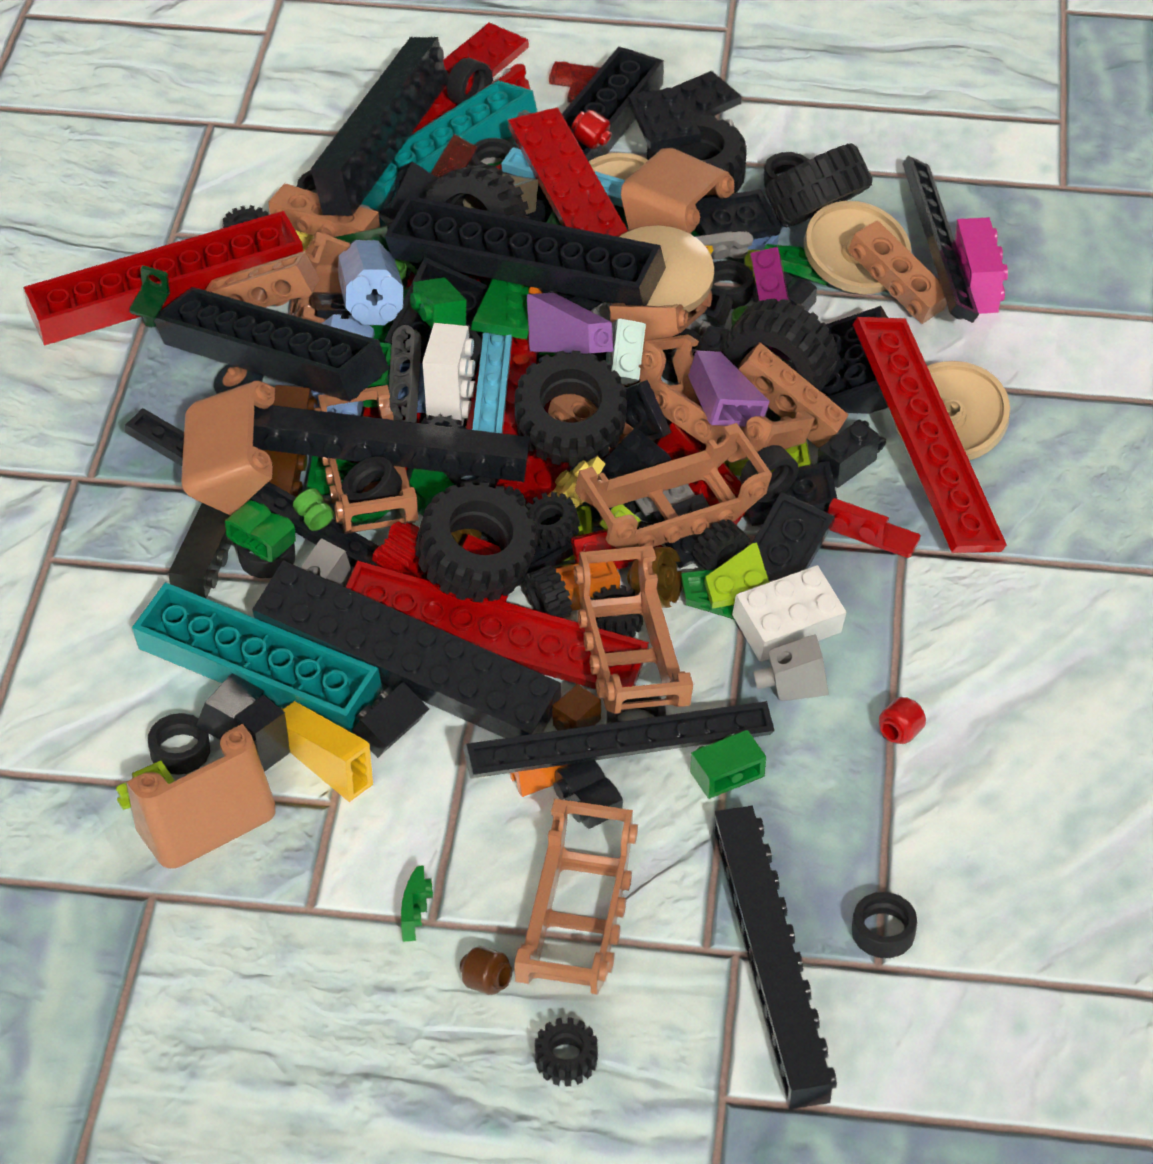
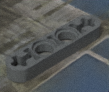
(407, 379)

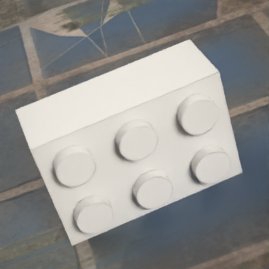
(449, 371)
(788, 611)

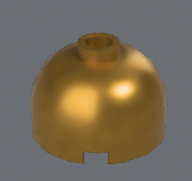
(669, 579)

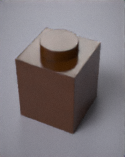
(576, 709)

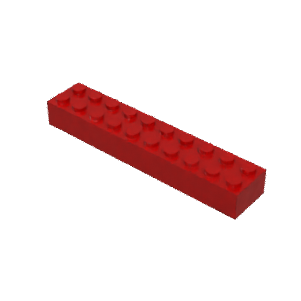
(105, 292)

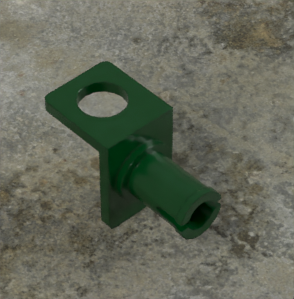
(151, 296)

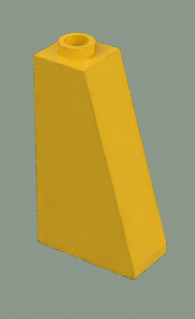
(329, 751)

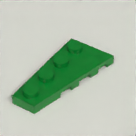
(503, 310)

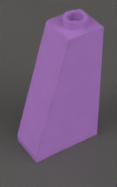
(565, 326)
(724, 390)

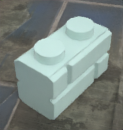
(627, 350)

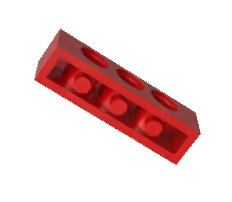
(681, 444)

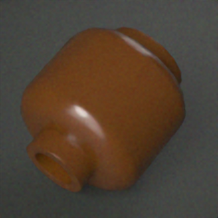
(486, 970)

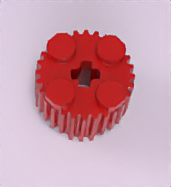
(399, 551)

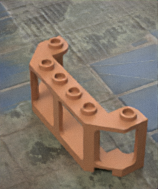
(683, 407)
(655, 480)
(343, 511)
(675, 684)
(542, 917)

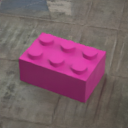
(982, 262)

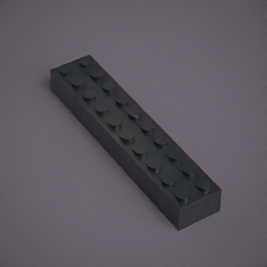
(607, 94)
(379, 126)
(527, 251)
(272, 343)
(428, 660)

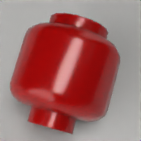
(591, 129)
(902, 720)

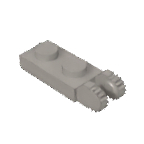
(728, 244)

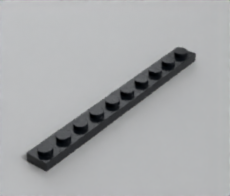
(940, 240)
(169, 442)
(615, 739)

